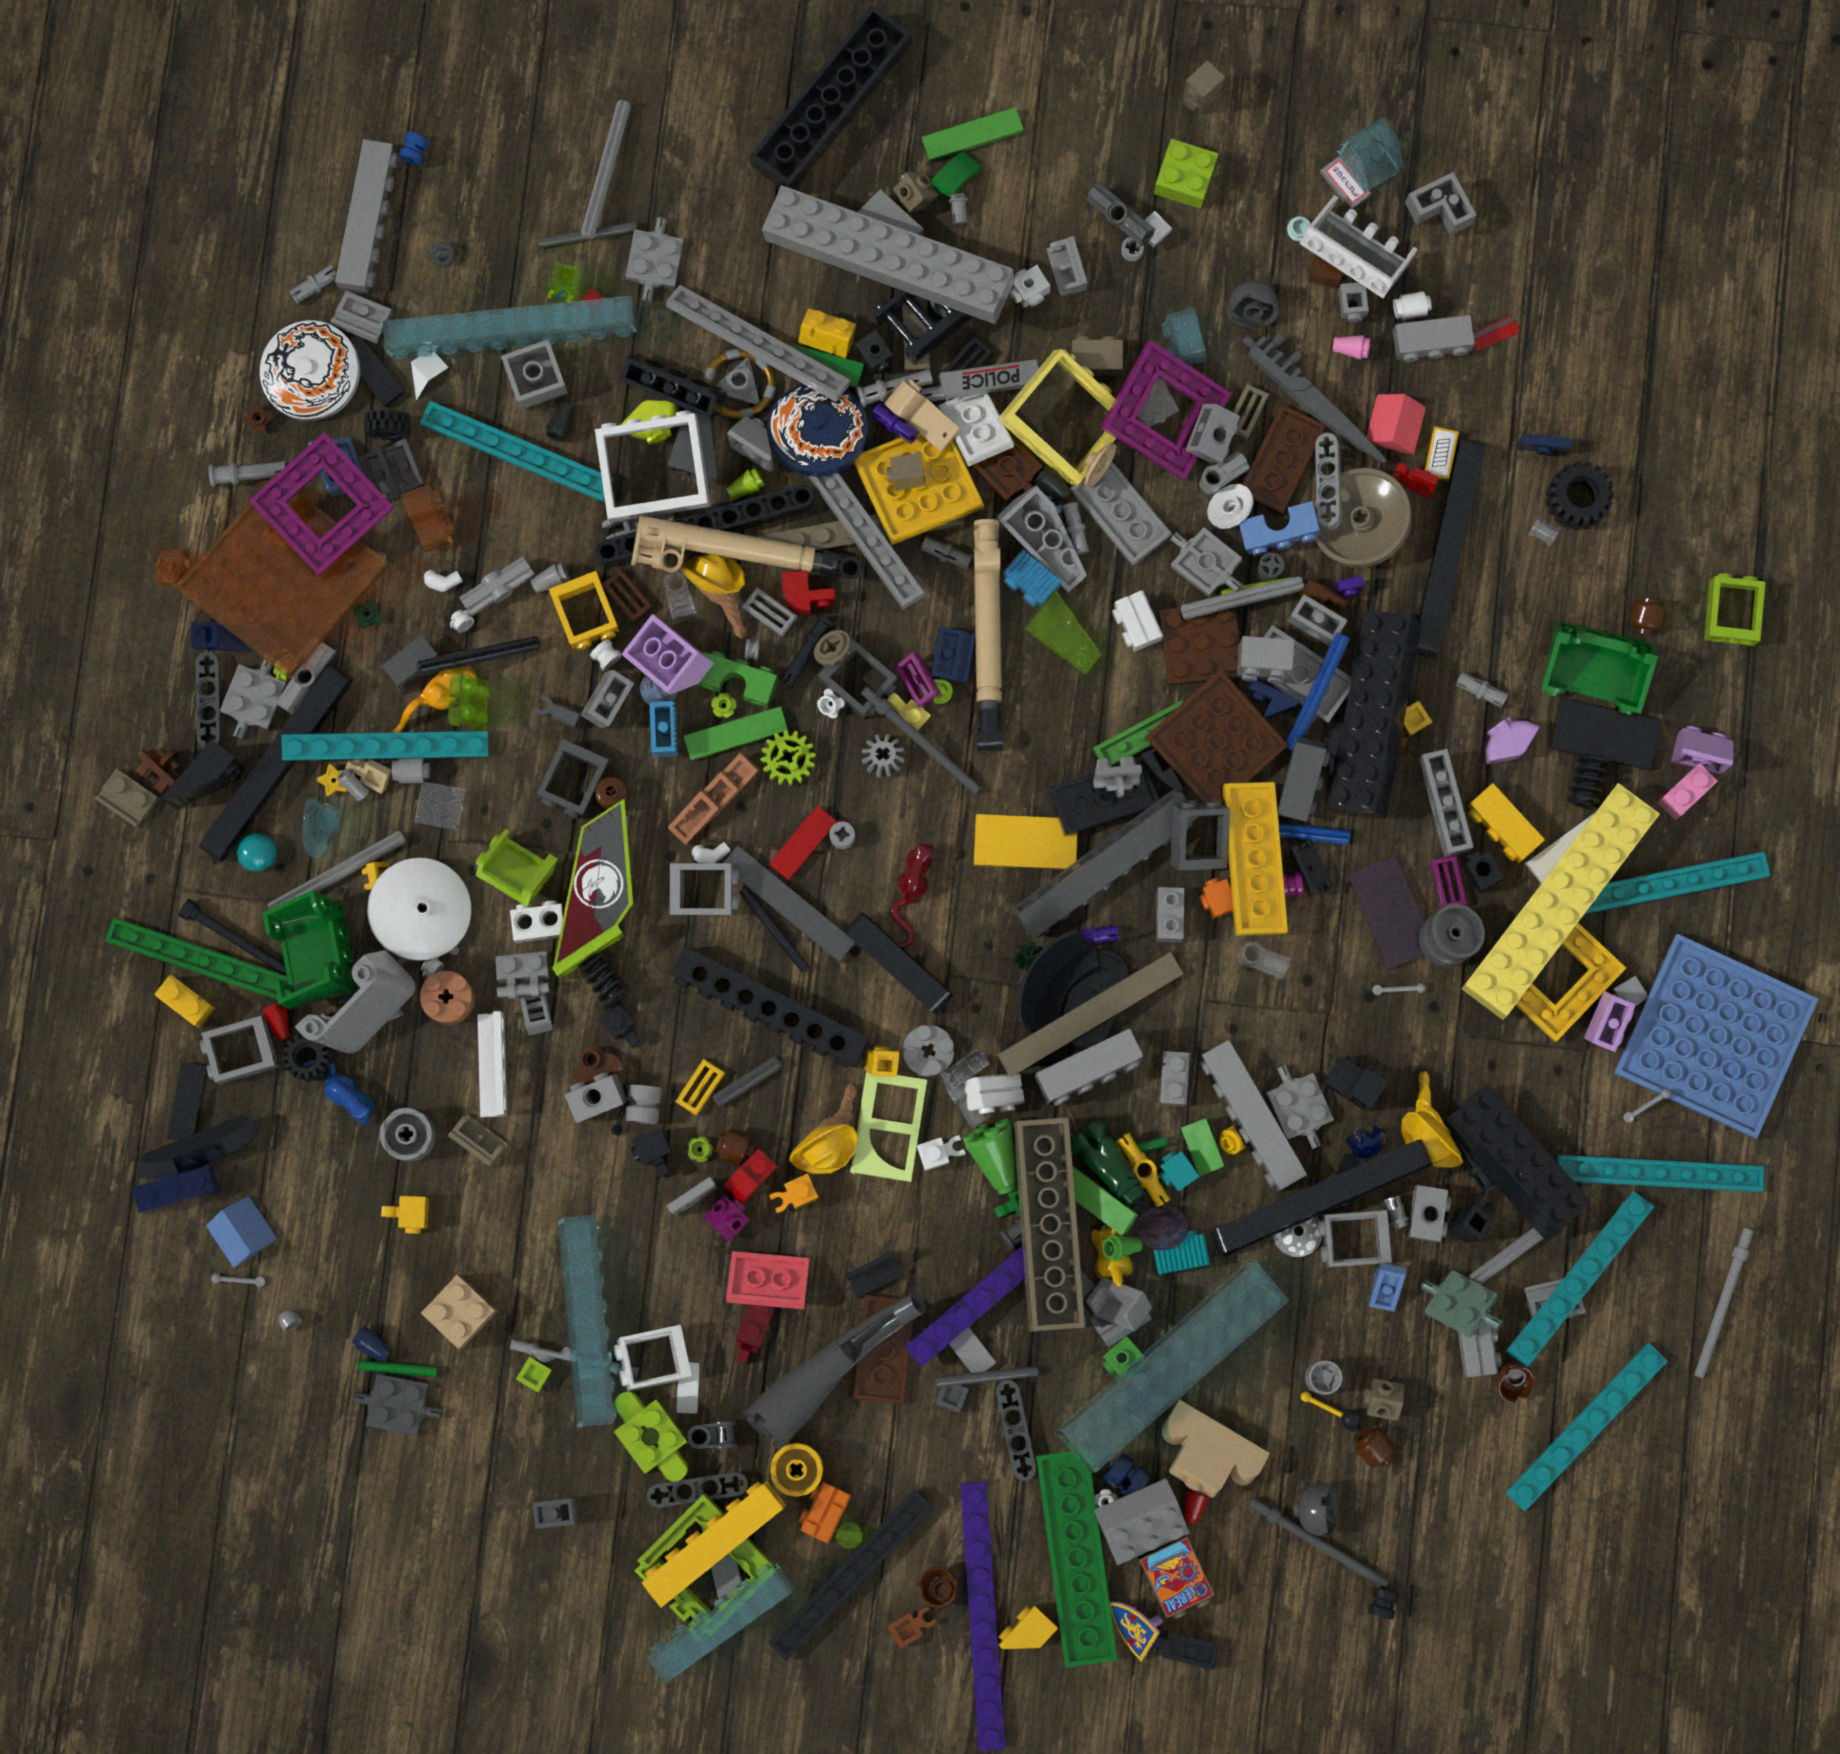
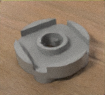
(922, 1037)

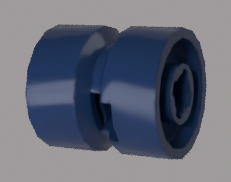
(1127, 1475)

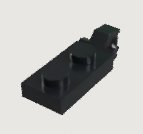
(1187, 1649)

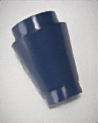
(370, 1344)

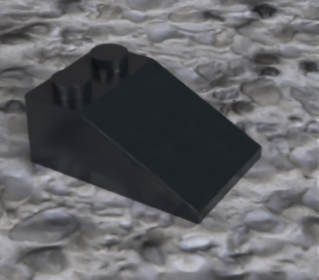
(206, 774)

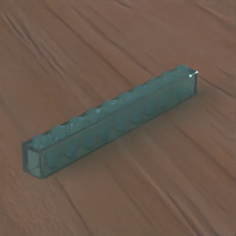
(510, 326)

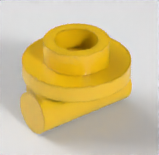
(1231, 1141)

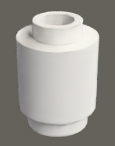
(1412, 306)

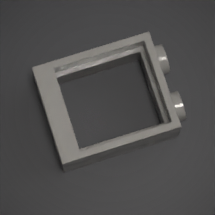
(731, 900)
(265, 1045)
(1382, 1238)

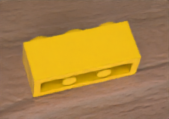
(1504, 824)

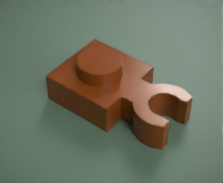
(907, 1629)

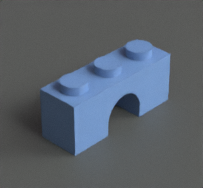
(1302, 526)

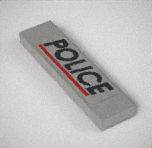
(987, 379)

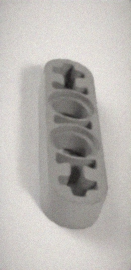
(1326, 481)

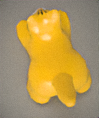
(1107, 1267)

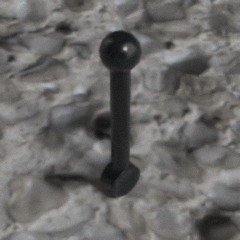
(617, 1129)

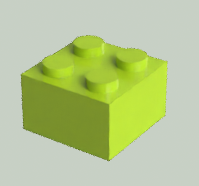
(1186, 173)

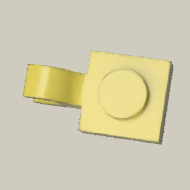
(910, 712)

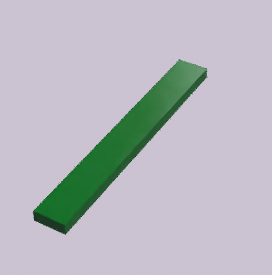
(194, 958)

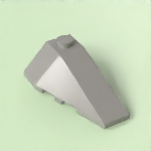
(1040, 530)

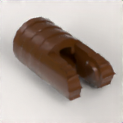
(1320, 593)

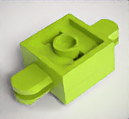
(651, 1436)

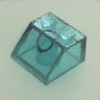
(1372, 154)

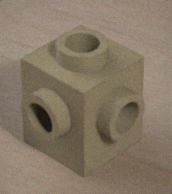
(915, 191)
(1384, 1399)

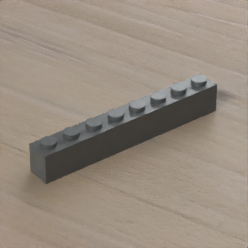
(1099, 867)

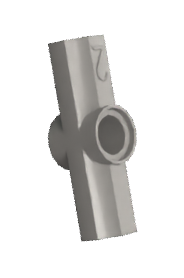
(497, 586)
(297, 691)

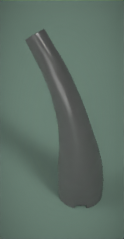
(801, 1391)

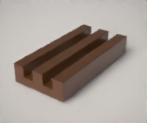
(640, 612)

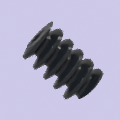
(1587, 781)
(604, 980)

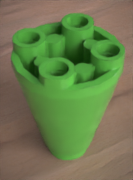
(995, 1154)

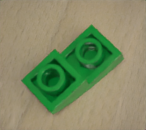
(955, 174)

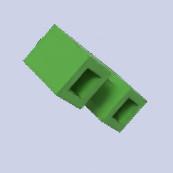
(759, 682)

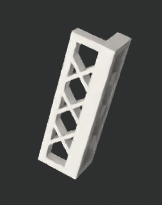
(492, 1065)

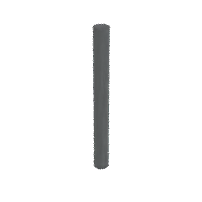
(576, 236)
(986, 1376)

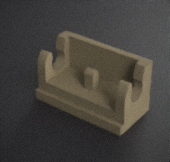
(478, 1140)

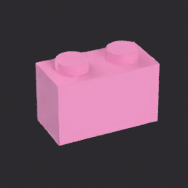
(1687, 791)

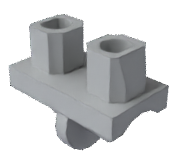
(1117, 778)

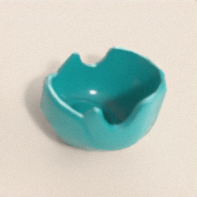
(256, 852)

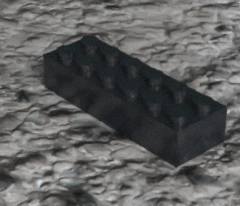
(1516, 1162)

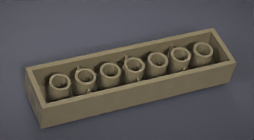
(1048, 1224)

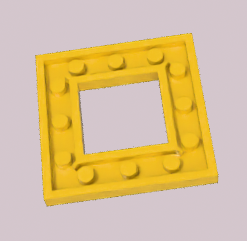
(1601, 973)

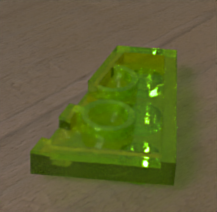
(1063, 634)

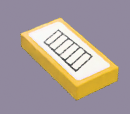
(1441, 452)

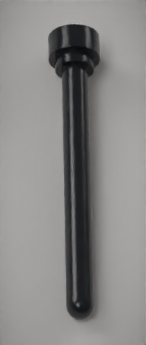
(192, 912)

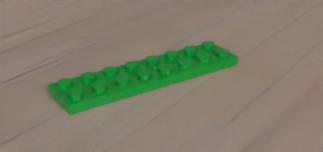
(1076, 1560)

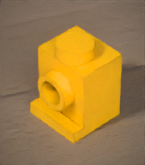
(882, 1062)

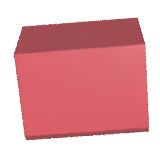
(1396, 422)

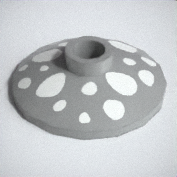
(1299, 1245)

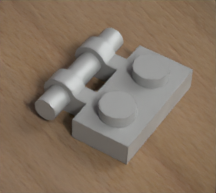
(522, 968)

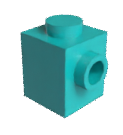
(1177, 1171)

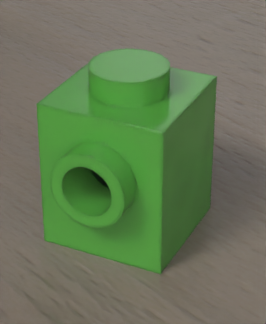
(1120, 1356)

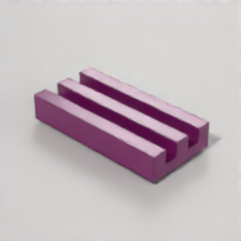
(930, 692)
(1437, 878)

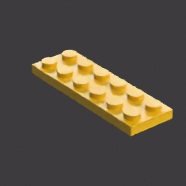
(1255, 859)

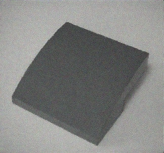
(393, 469)

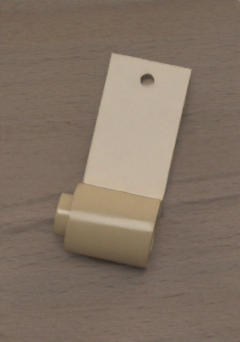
(922, 414)

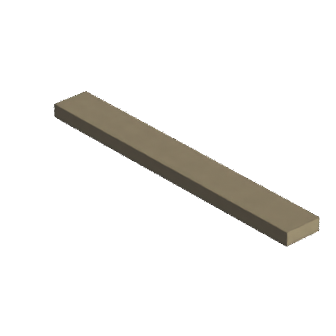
(1089, 1014)

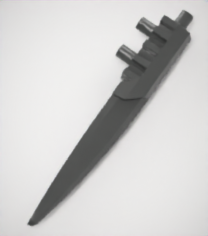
(1289, 378)

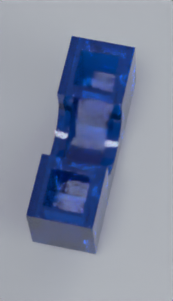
(176, 1188)

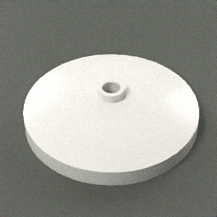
(395, 913)

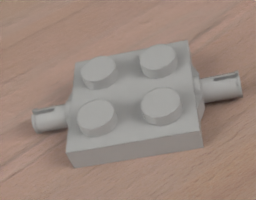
(654, 259)
(1206, 562)
(252, 698)
(1299, 1106)

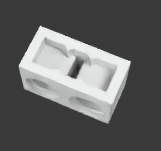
(538, 930)

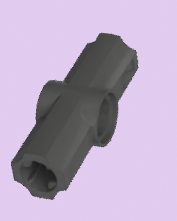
(1131, 222)

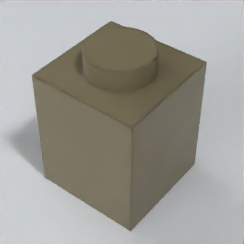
(906, 472)

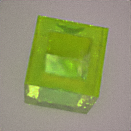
(563, 282)

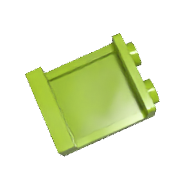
(514, 868)

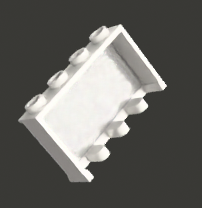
(1354, 250)

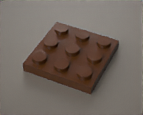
(1199, 645)

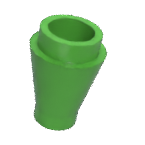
(1118, 1247)

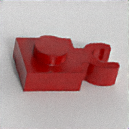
(1418, 480)

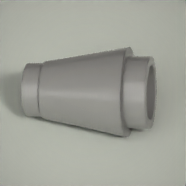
(550, 578)

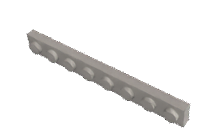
(758, 343)
(868, 539)

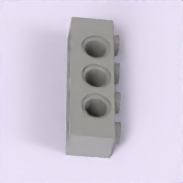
(1445, 803)

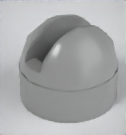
(289, 1320)

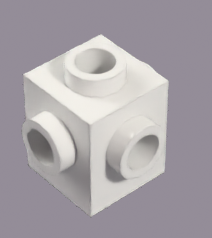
(1029, 287)

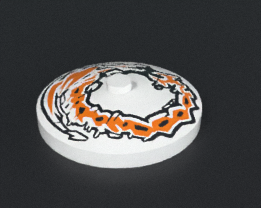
(310, 370)

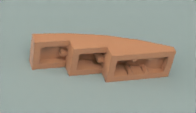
(713, 798)

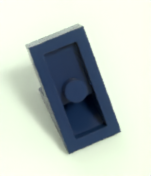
(1279, 701)

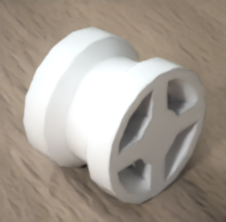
(606, 655)

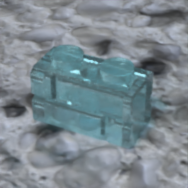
(1184, 336)

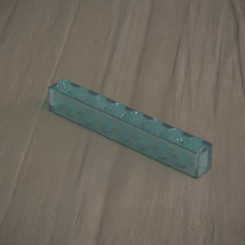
(586, 1321)

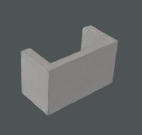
(1119, 1304)

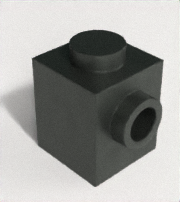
(874, 352)

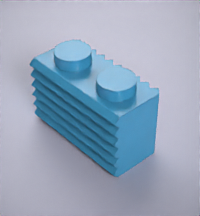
(1031, 579)
(663, 729)

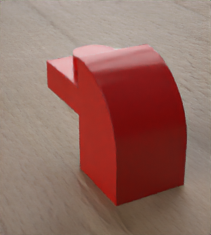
(800, 597)
(750, 1176)

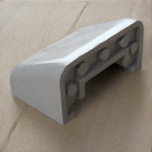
(381, 994)

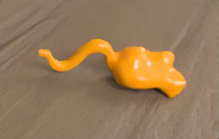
(434, 695)

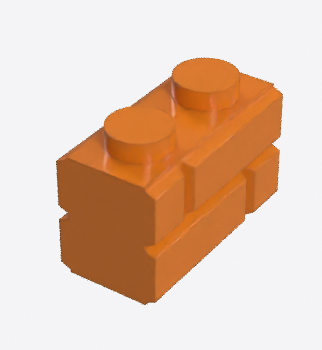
(825, 1511)

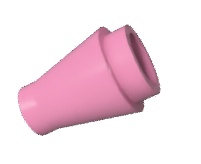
(1352, 346)

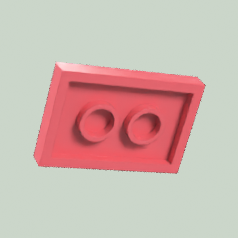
(767, 1280)

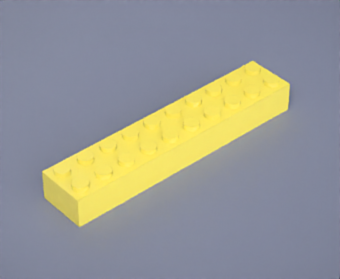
(1560, 901)

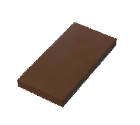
(1282, 458)
(884, 1369)

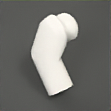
(440, 582)
(706, 855)

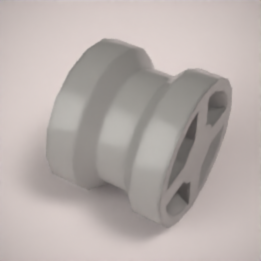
(844, 838)

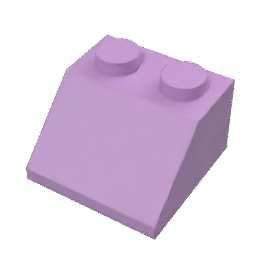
(1711, 750)

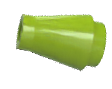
(746, 484)

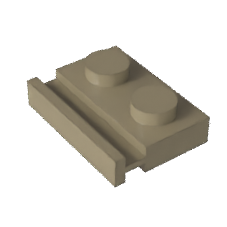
(126, 798)

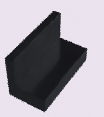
(874, 1274)

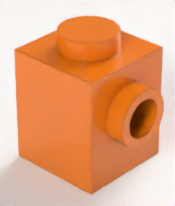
(1217, 897)

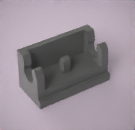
(403, 666)

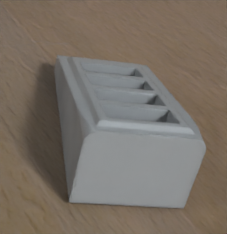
(536, 1022)

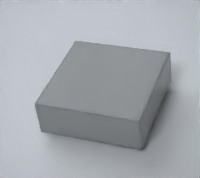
(1631, 991)

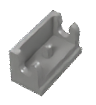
(1067, 266)

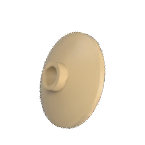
(1098, 464)

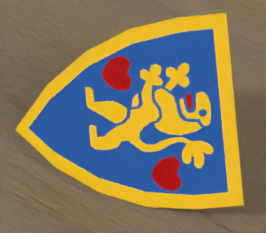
(1135, 1628)

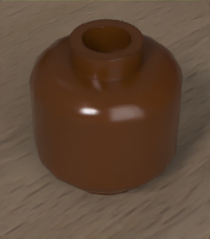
(1647, 615)
(612, 784)
(734, 1147)
(1374, 1447)

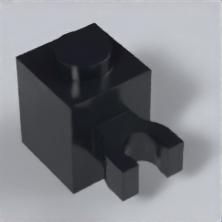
(651, 1149)
(1471, 1221)

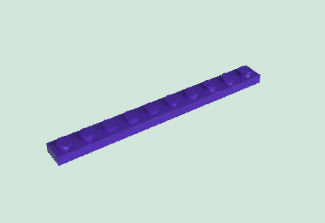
(982, 1616)

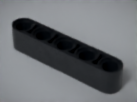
(899, 963)

